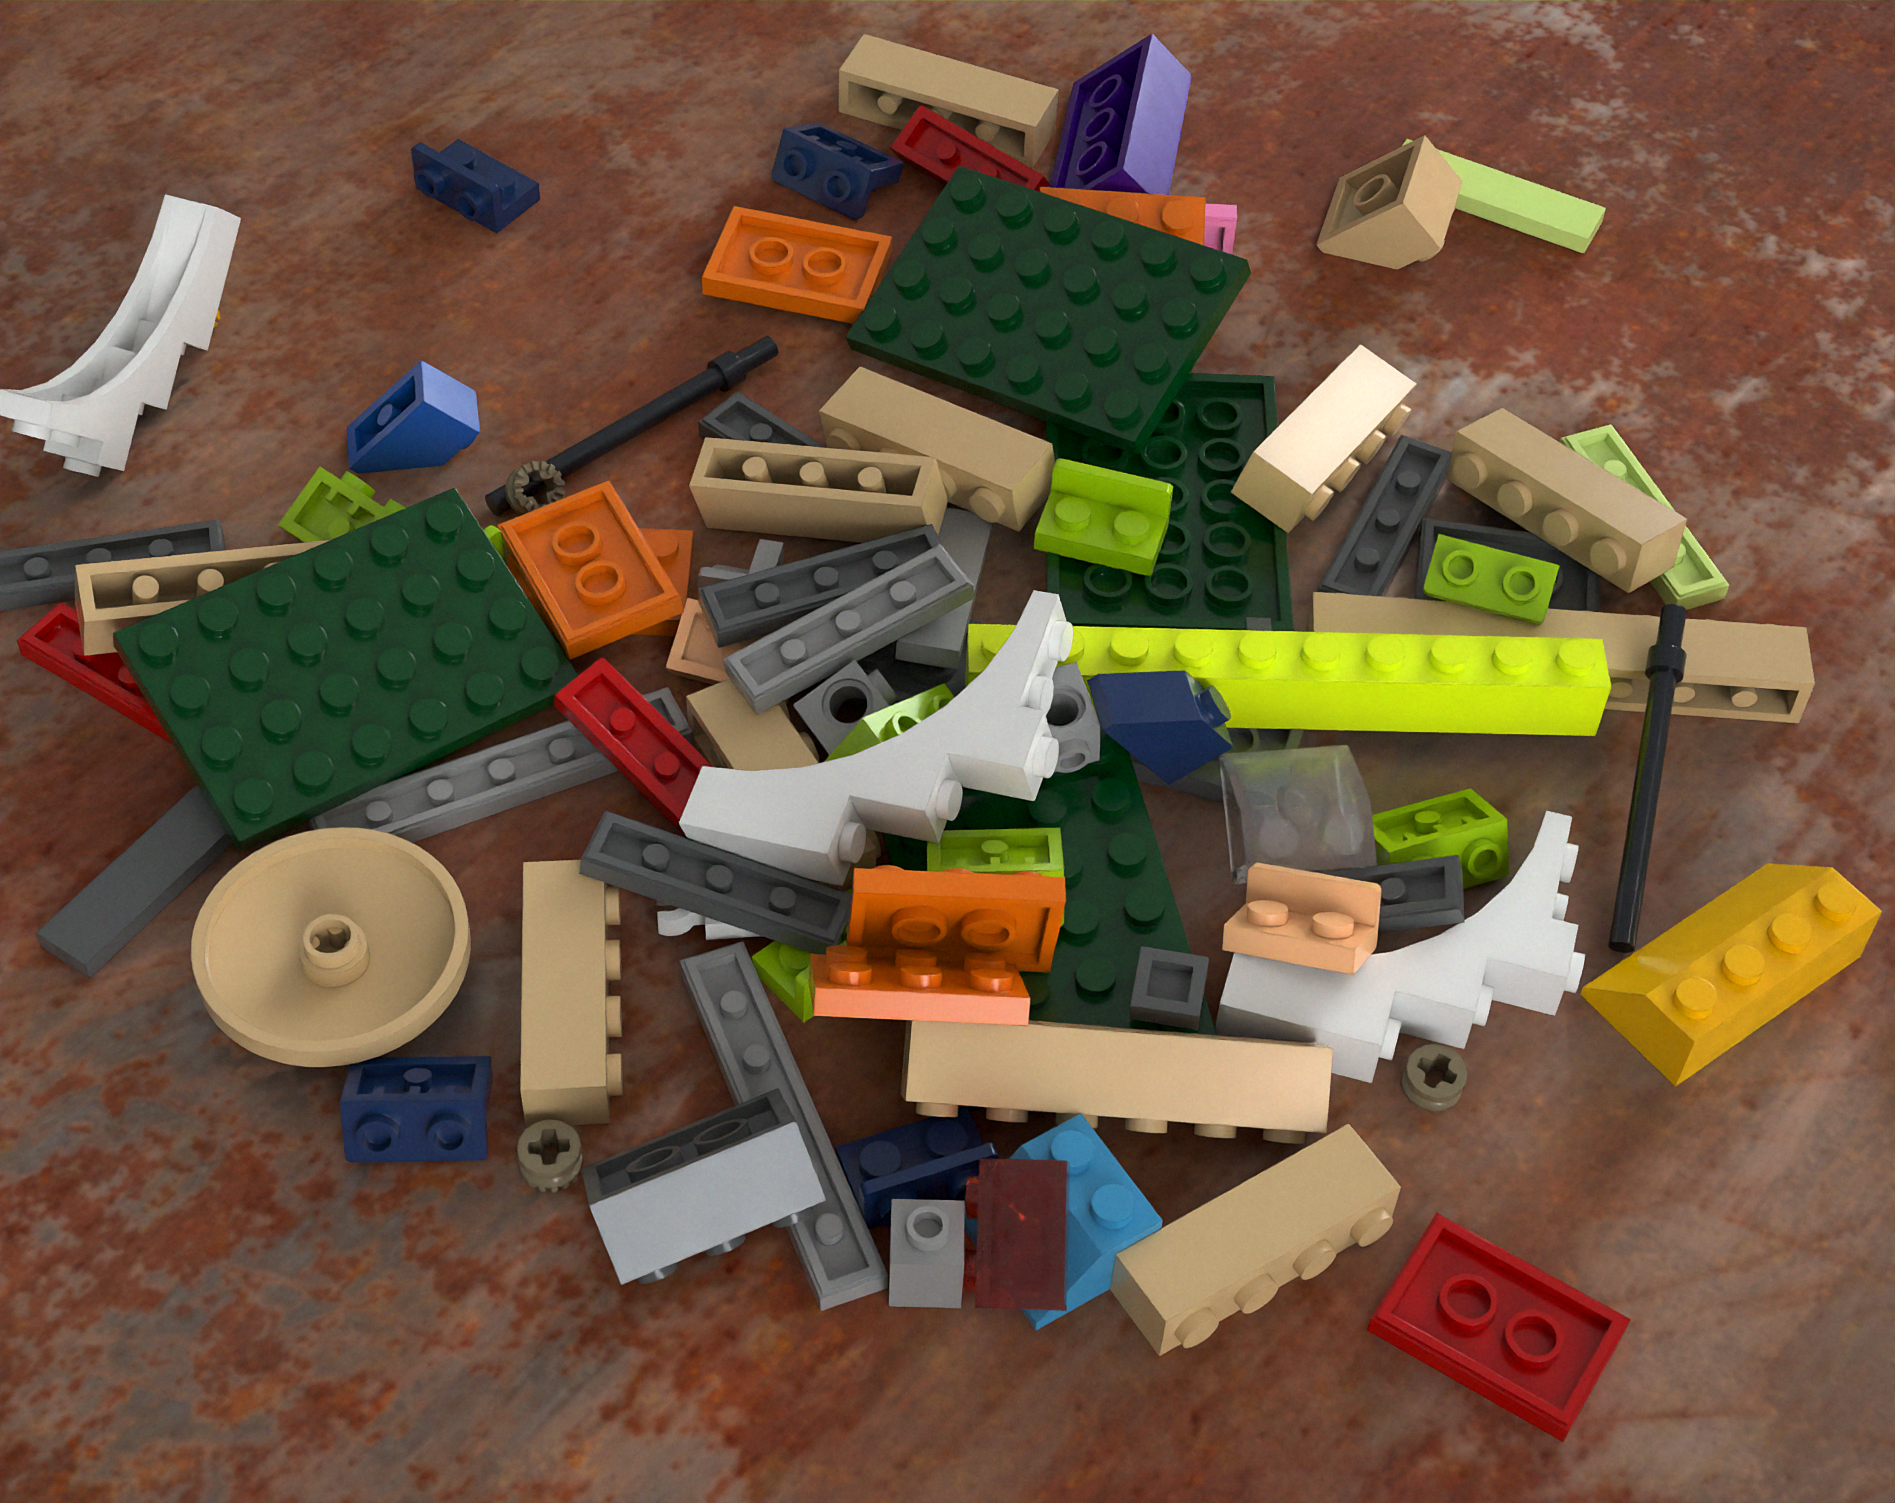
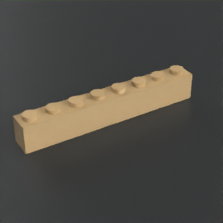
(1728, 670)

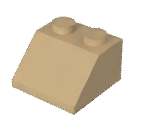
(1393, 208)

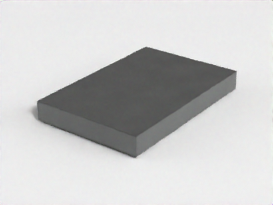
(1574, 586)

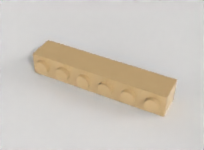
(1119, 1074)

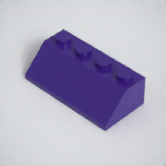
(1124, 123)

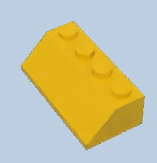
(1734, 965)

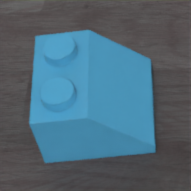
(1104, 1211)

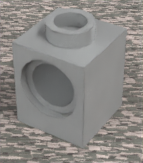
(821, 705)
(1073, 706)
(926, 1253)

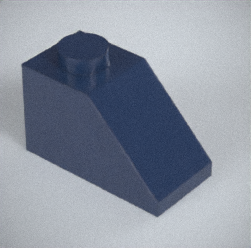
(1163, 719)

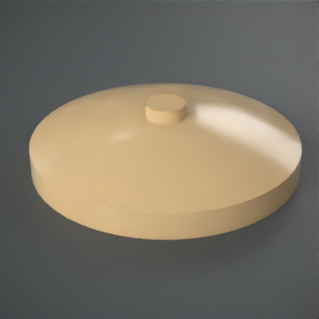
(331, 947)

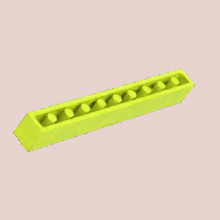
(1356, 677)

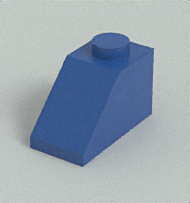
(414, 423)

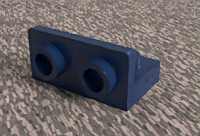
(832, 167)
(473, 184)
(417, 1109)
(913, 1162)

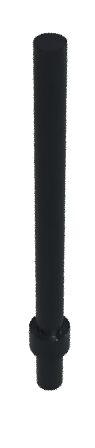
(721, 373)
(1664, 669)

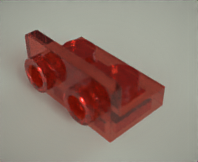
(1019, 1234)

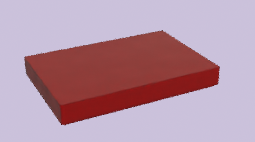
(1499, 1326)

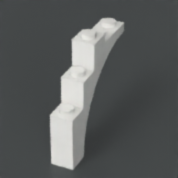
(171, 304)
(908, 786)
(1433, 989)

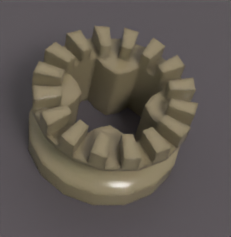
(540, 472)
(1447, 1091)
(568, 1160)

